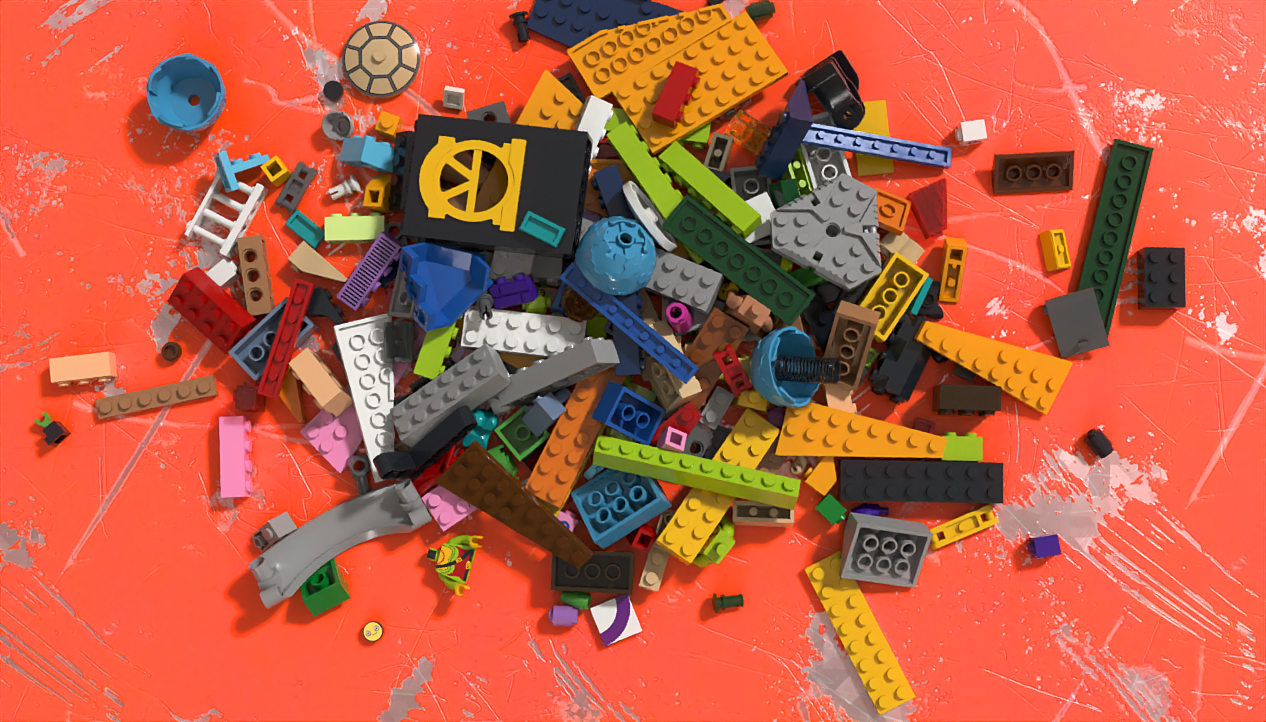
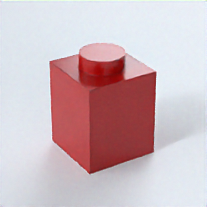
(642, 537)

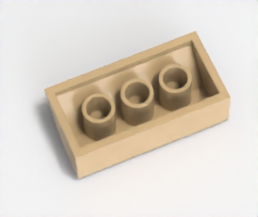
(667, 386)

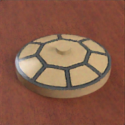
(381, 59)

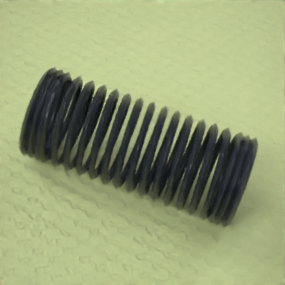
(828, 369)

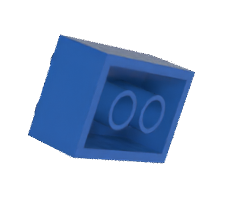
(628, 413)

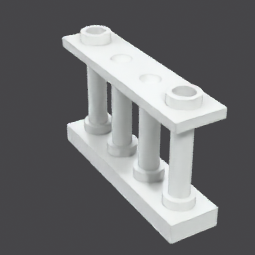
(236, 228)

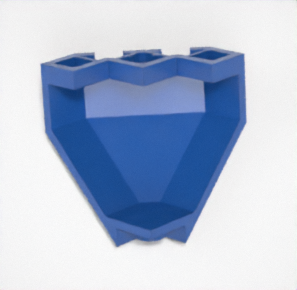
(442, 281)

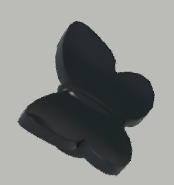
(930, 305)

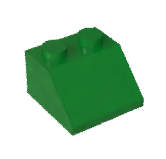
(325, 588)

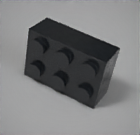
(1161, 278)

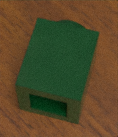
(783, 192)

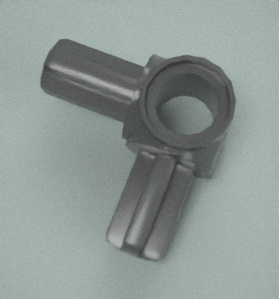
(360, 473)

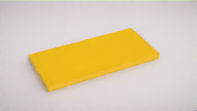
(874, 122)

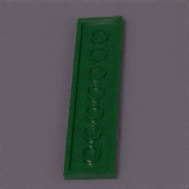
(738, 260)

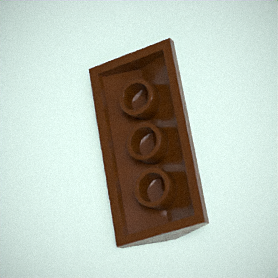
(1032, 172)

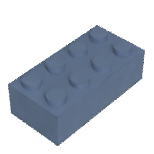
(255, 347)

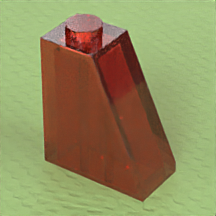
(930, 208)

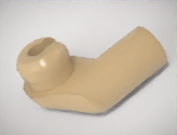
(799, 465)

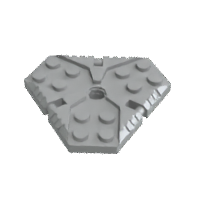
(843, 209)

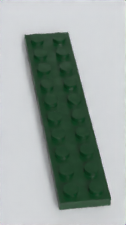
(1114, 224)

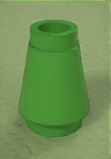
(577, 599)

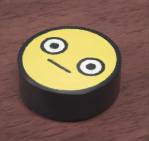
(373, 631)

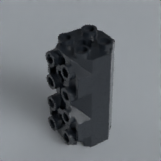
(901, 363)

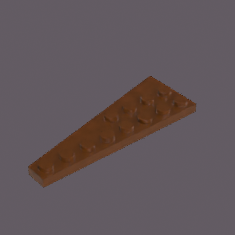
(494, 490)

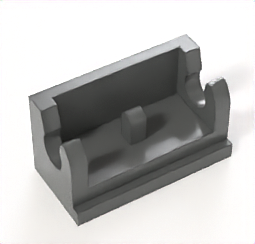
(399, 342)

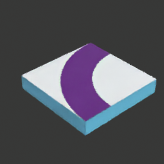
(616, 619)

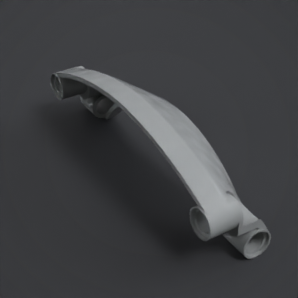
(306, 549)

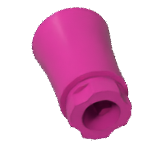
(682, 323)

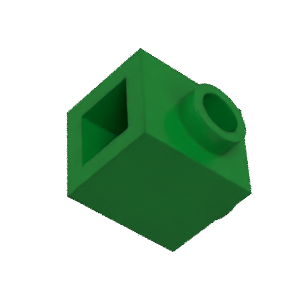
(830, 509)

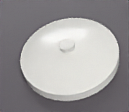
(648, 216)

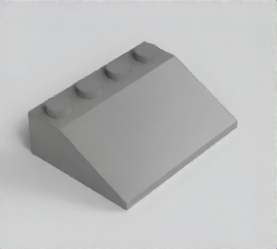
(883, 549)

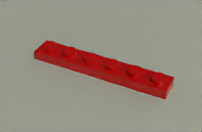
(286, 338)

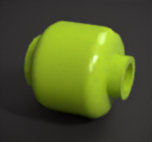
(539, 305)

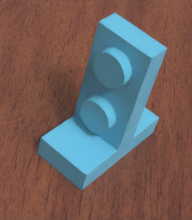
(227, 171)

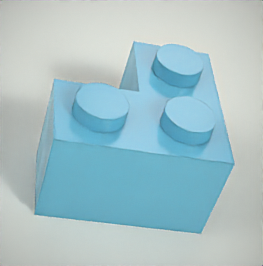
(367, 153)

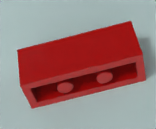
(676, 95)

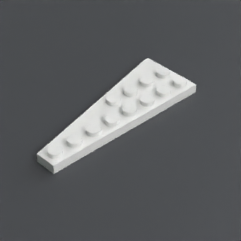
(369, 382)

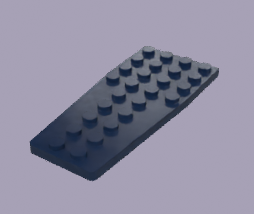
(576, 20)

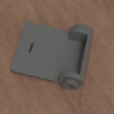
(1076, 319)

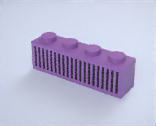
(370, 271)

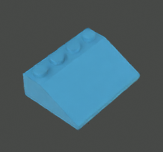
(618, 504)

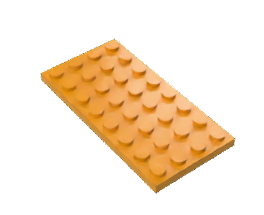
(732, 68)

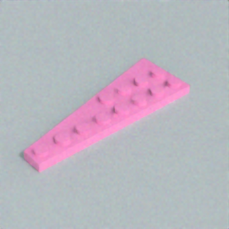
(341, 436)

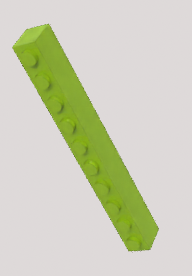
(696, 472)

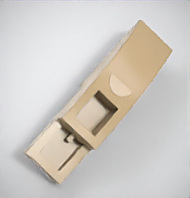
(656, 558)

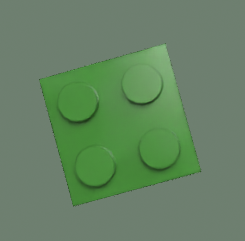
(518, 436)

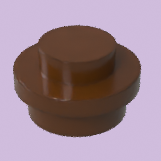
(171, 351)

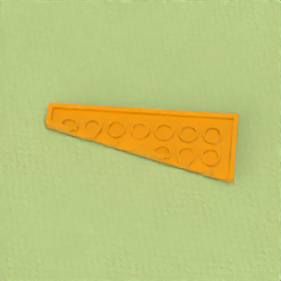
(548, 106)
(1019, 371)
(838, 433)

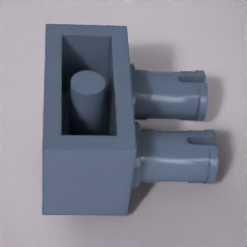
(545, 411)

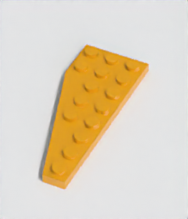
(630, 50)

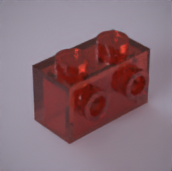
(247, 399)

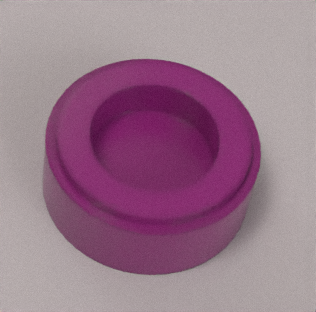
(776, 416)

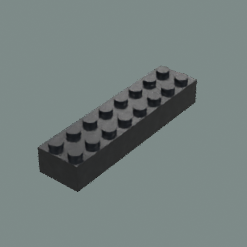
(920, 481)

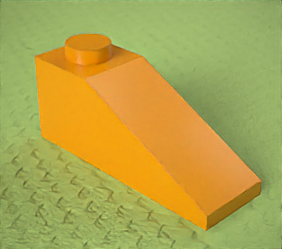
(952, 269)

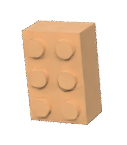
(320, 382)

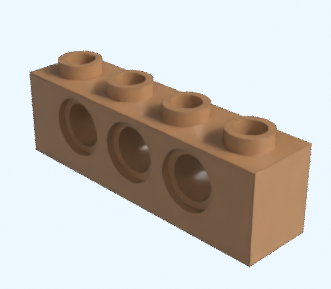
(245, 247)

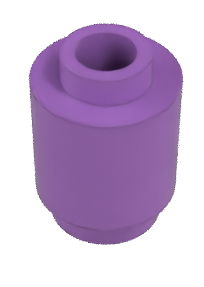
(563, 616)

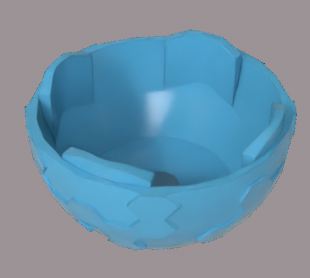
(176, 83)
(612, 264)
(762, 364)

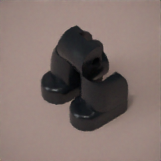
(836, 89)

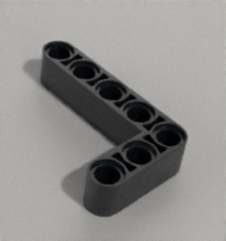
(429, 449)

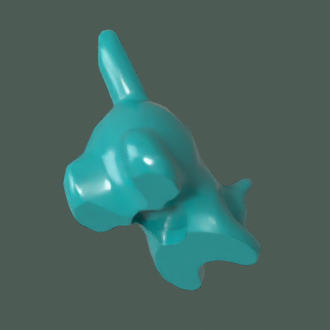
(487, 423)

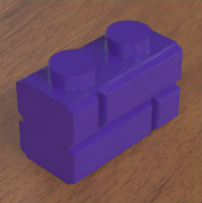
(513, 291)

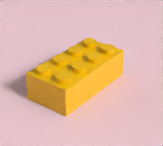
(892, 292)

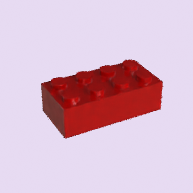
(211, 309)

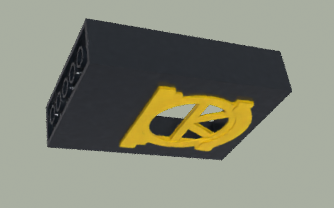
(544, 173)

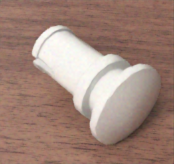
(348, 186)

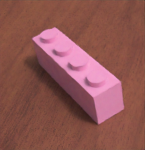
(235, 456)

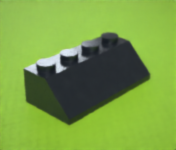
(400, 172)

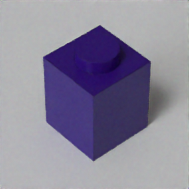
(1044, 546)

